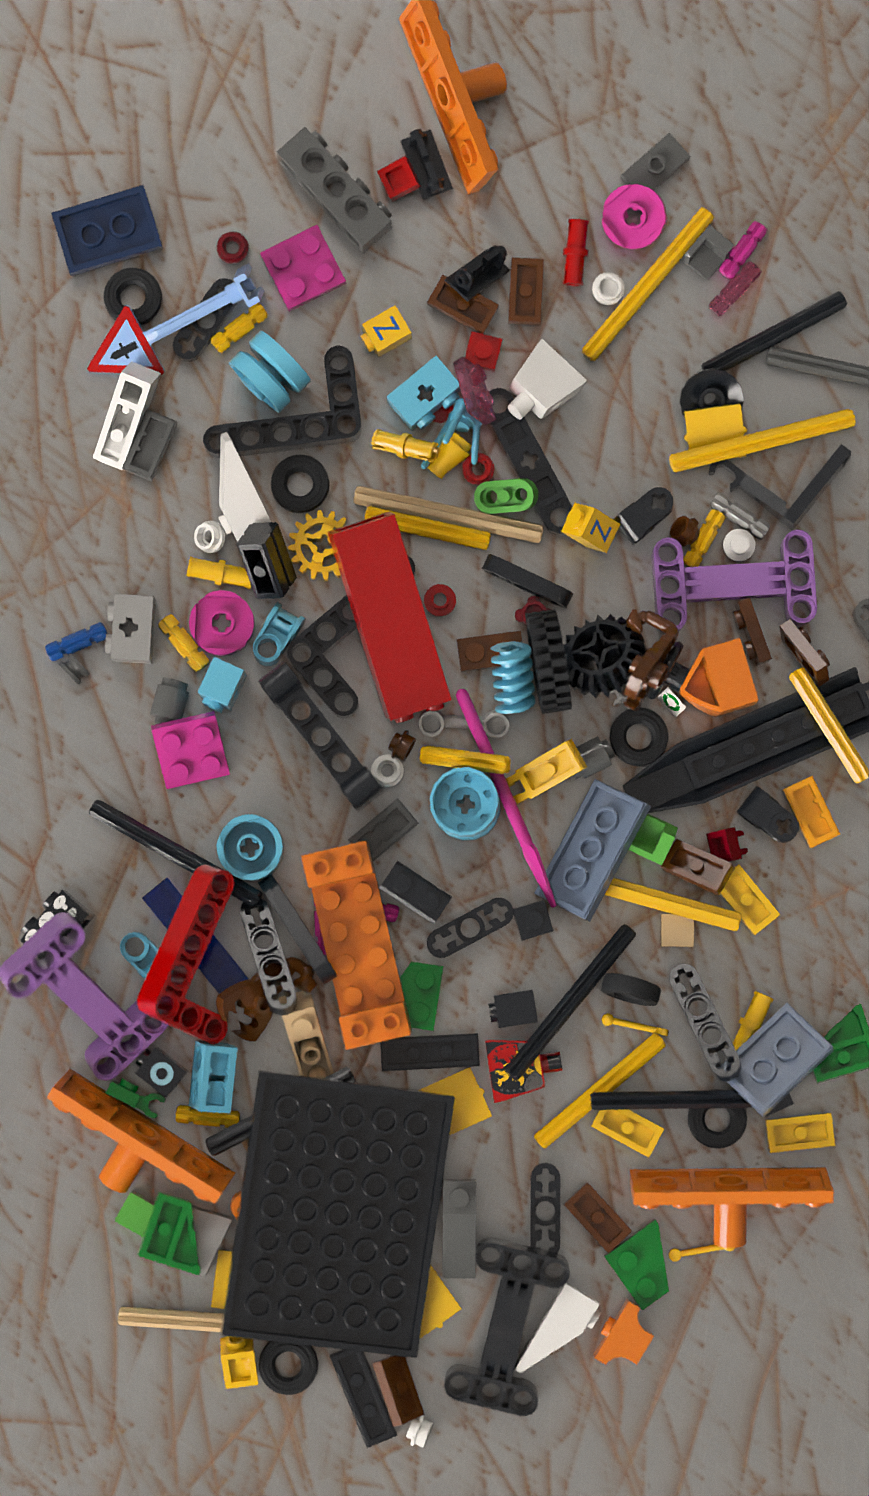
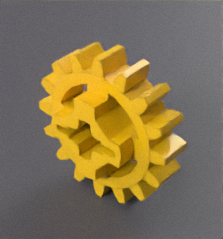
(307, 540)

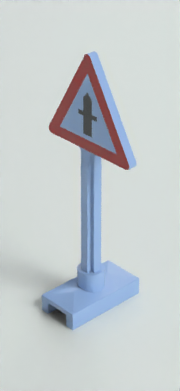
(130, 343)

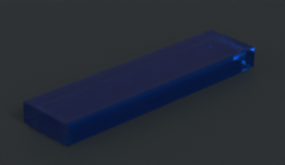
(216, 963)

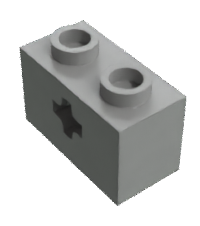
(139, 610)

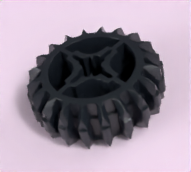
(602, 655)

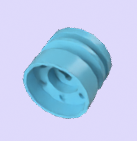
(453, 789)

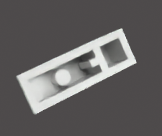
(125, 414)
(237, 493)
(563, 1321)

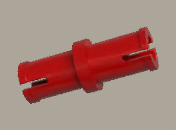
(575, 252)

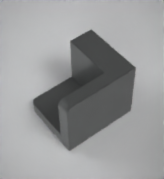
(708, 252)

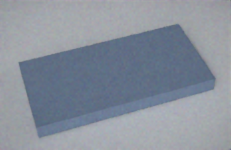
(593, 848)

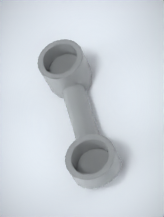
(432, 723)

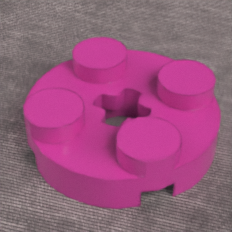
(652, 218)
(209, 609)

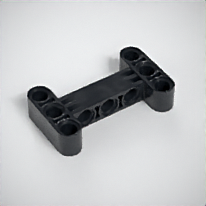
(287, 691)
(506, 1327)

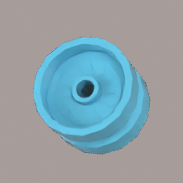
(273, 368)

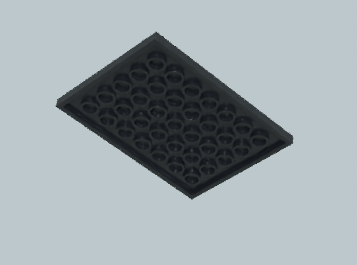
(337, 1214)

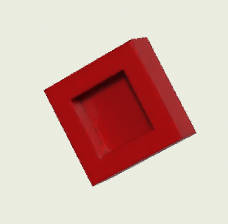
(399, 178)
(484, 350)

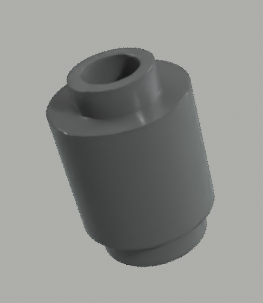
(169, 700)
(595, 755)

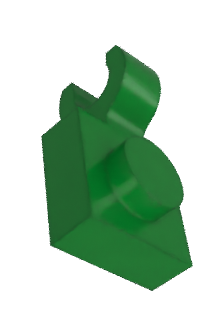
(127, 1093)

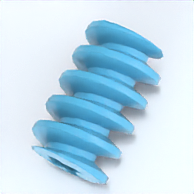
(515, 677)

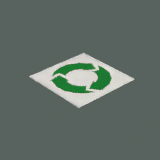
(671, 702)

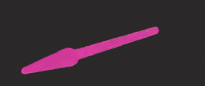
(529, 850)

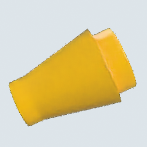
(450, 455)

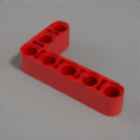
(184, 959)

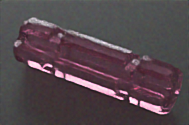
(734, 288)

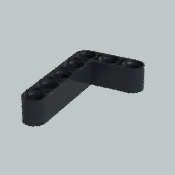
(299, 423)
(320, 648)

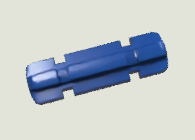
(76, 641)

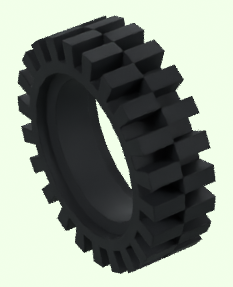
(548, 661)

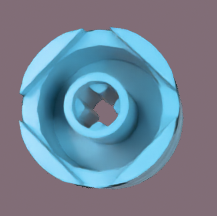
(235, 836)

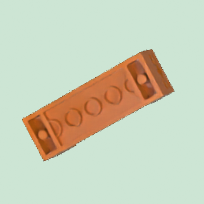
(357, 944)

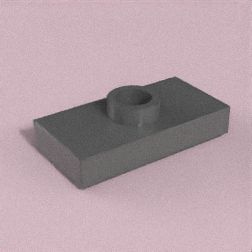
(657, 164)
(149, 445)
(386, 828)

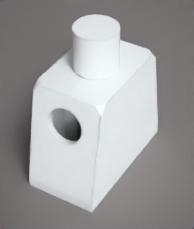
(544, 383)

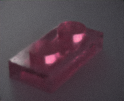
(474, 390)

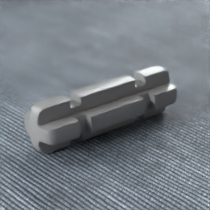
(740, 515)

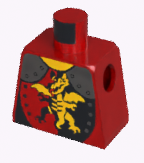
(503, 1086)

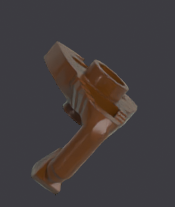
(649, 669)
(251, 997)

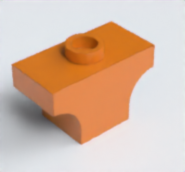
(623, 1336)

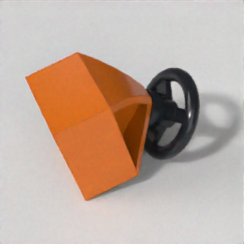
(716, 680)

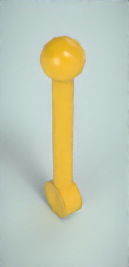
(608, 1019)
(676, 1254)

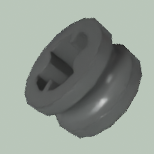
(74, 668)

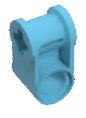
(277, 633)
(144, 961)

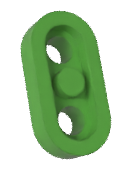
(507, 495)

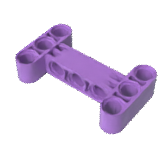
(736, 580)
(81, 995)

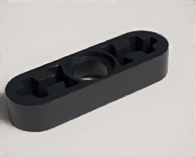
(200, 345)
(527, 581)
(495, 923)
(552, 1186)

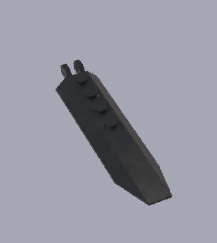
(749, 747)

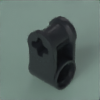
(639, 517)
(764, 811)

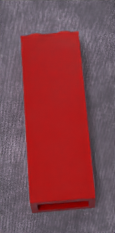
(390, 617)

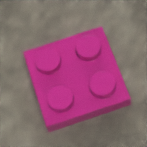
(302, 268)
(190, 750)

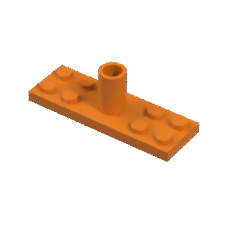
(454, 92)
(138, 1141)
(730, 1193)

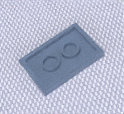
(777, 1059)

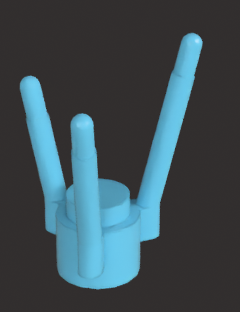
(462, 422)

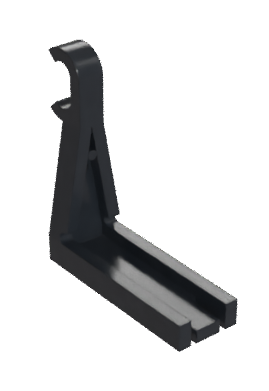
(775, 504)

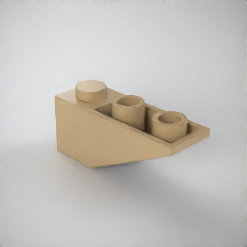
(307, 1038)

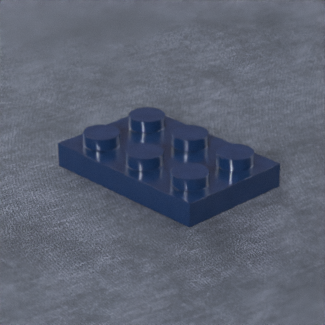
(107, 230)

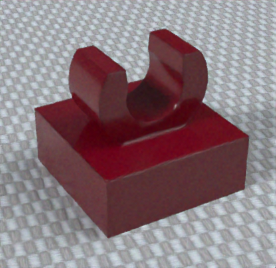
(725, 844)

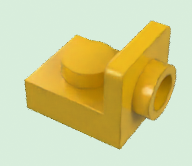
(238, 1362)

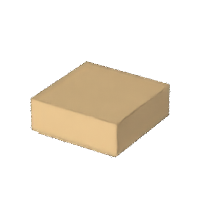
(676, 931)

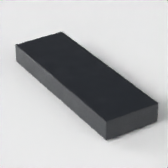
(430, 1052)
(363, 1396)

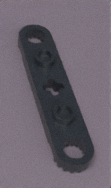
(519, 439)

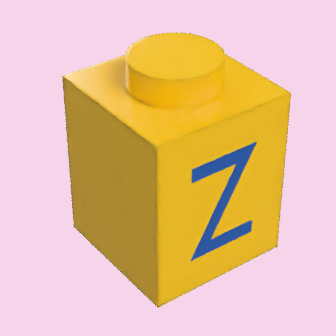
(385, 332)
(590, 527)

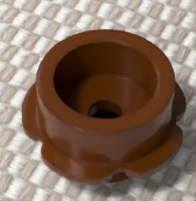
(685, 530)
(401, 745)

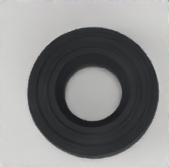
(136, 277)
(294, 464)
(634, 756)
(631, 989)
(720, 1139)
(285, 1385)

